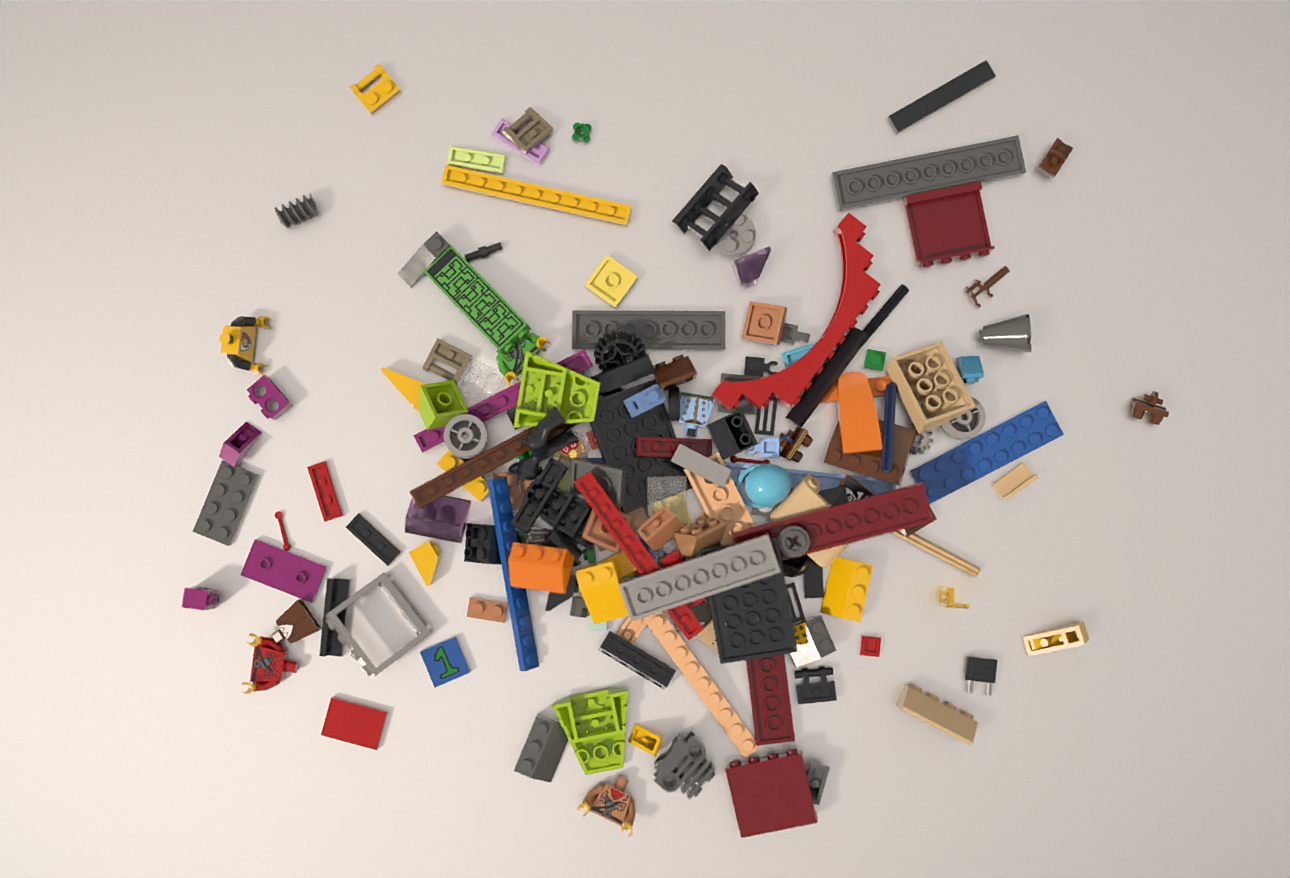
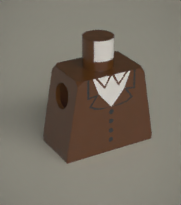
(296, 623)

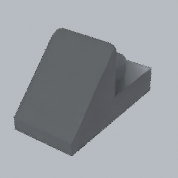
(817, 777)

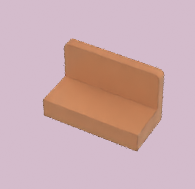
(659, 528)

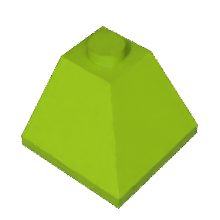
(440, 403)

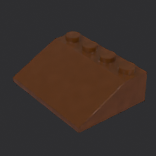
(870, 462)

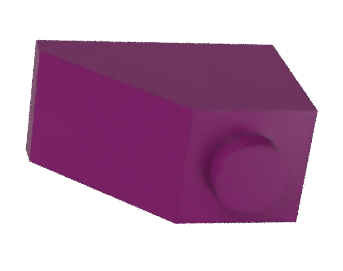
(239, 444)

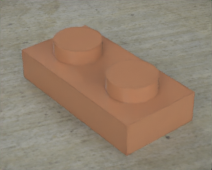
(487, 610)

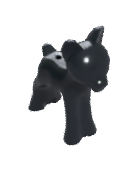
(542, 448)

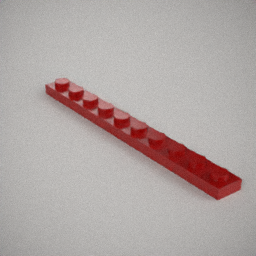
(631, 546)

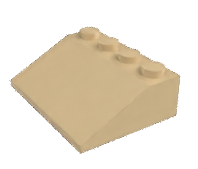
(930, 386)

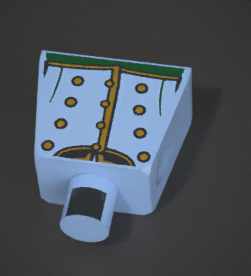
(694, 411)

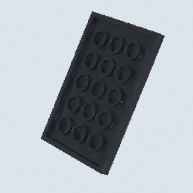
(616, 440)
(753, 617)

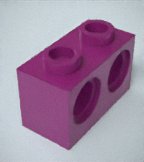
(272, 394)
(200, 598)

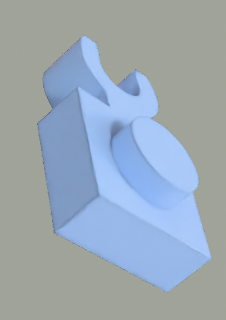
(767, 447)

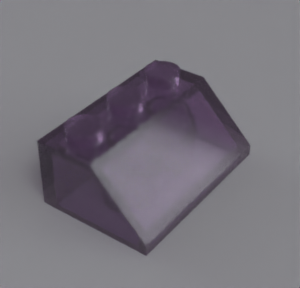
(441, 519)

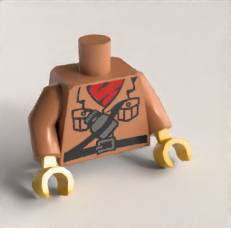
(611, 803)

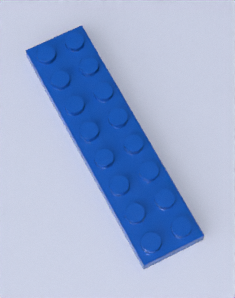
(987, 452)

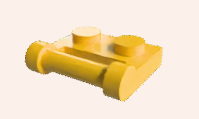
(378, 94)

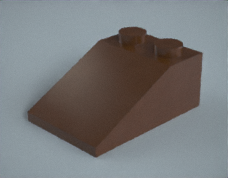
(674, 373)

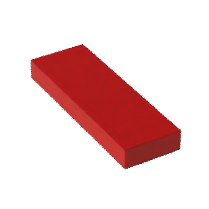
(325, 491)

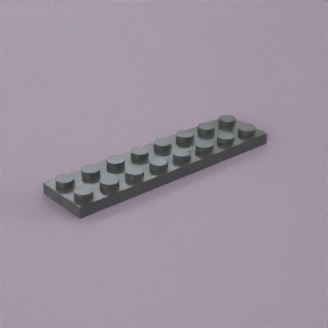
(656, 328)

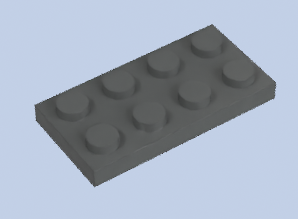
(225, 503)

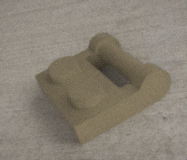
(531, 134)
(449, 355)

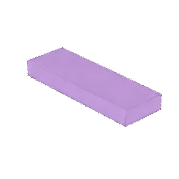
(537, 154)

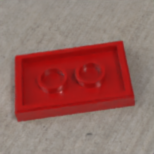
(354, 723)

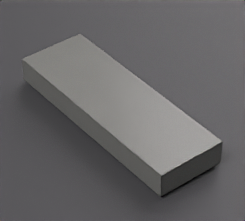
(701, 465)

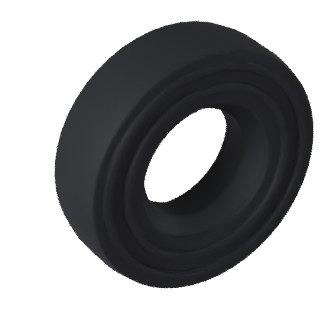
(674, 403)

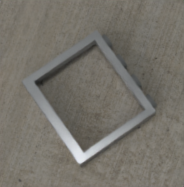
(402, 606)

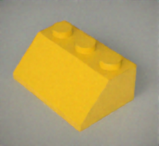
(846, 589)

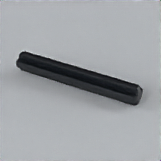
(886, 309)

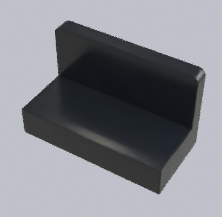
(557, 540)

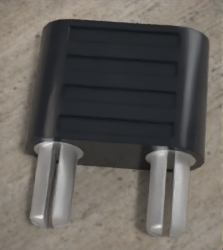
(980, 670)

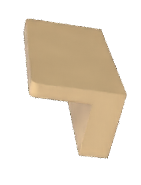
(1014, 481)

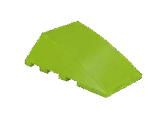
(551, 385)
(595, 727)

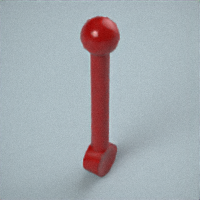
(734, 459)
(278, 515)

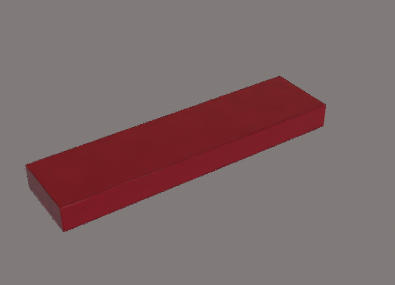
(667, 446)

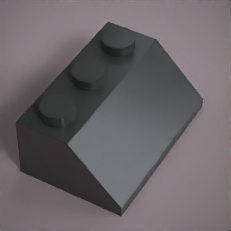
(542, 749)

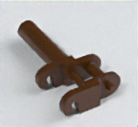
(988, 284)

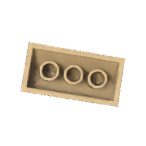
(937, 714)

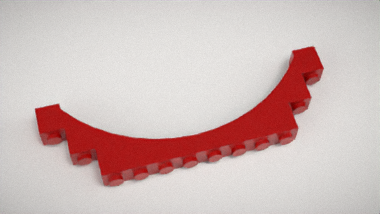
(855, 293)

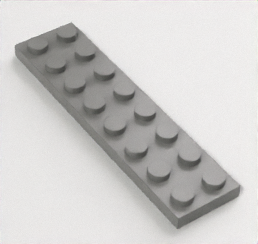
(699, 577)

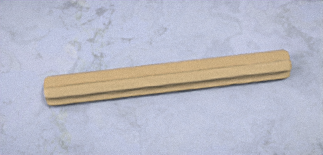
(940, 553)

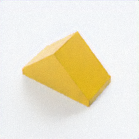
(646, 739)

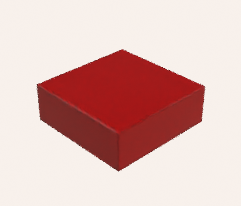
(870, 646)

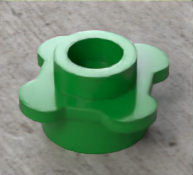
(586, 128)

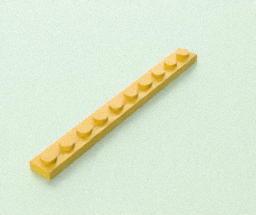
(536, 195)

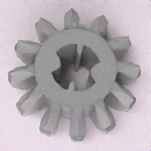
(922, 442)

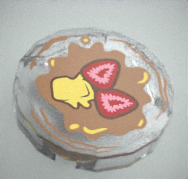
(578, 450)

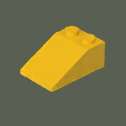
(601, 590)

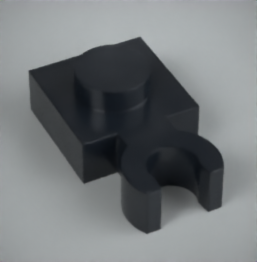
(756, 367)

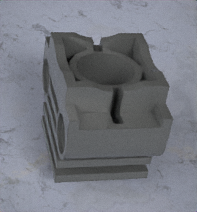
(685, 766)

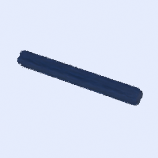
(888, 428)

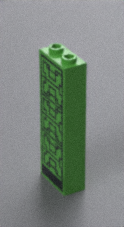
(477, 300)

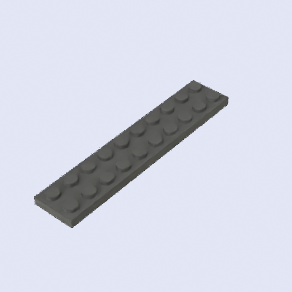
(928, 172)

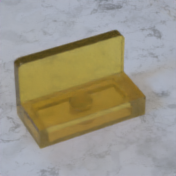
(946, 598)

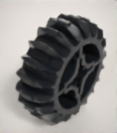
(609, 359)

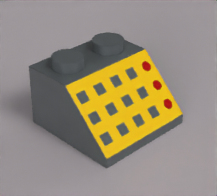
(812, 641)

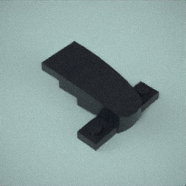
(553, 505)

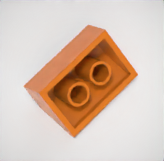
(540, 568)

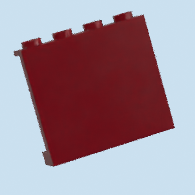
(947, 224)
(771, 793)

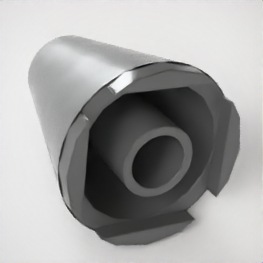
(1008, 334)

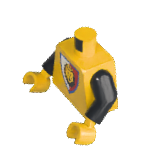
(239, 342)

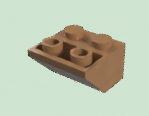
(699, 535)

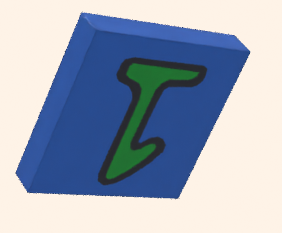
(445, 662)

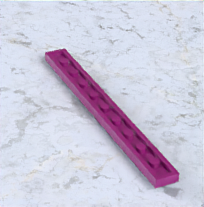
(498, 402)

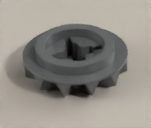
(796, 550)

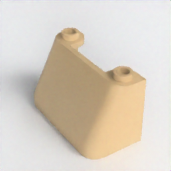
(805, 499)

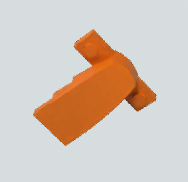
(857, 410)

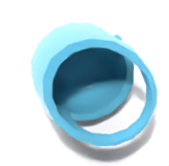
(765, 485)

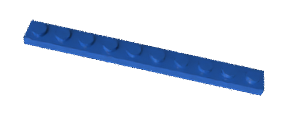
(516, 596)

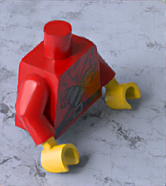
(268, 664)

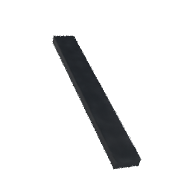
(615, 377)

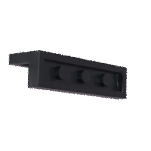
(336, 592)
(637, 660)

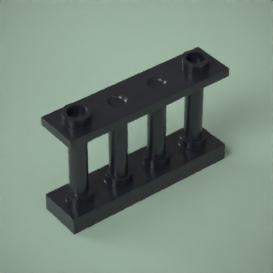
(704, 196)

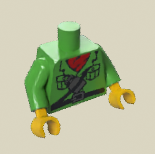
(512, 363)

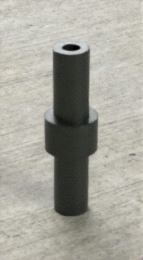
(483, 251)

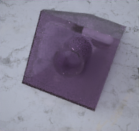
(748, 268)

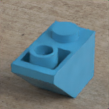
(969, 368)

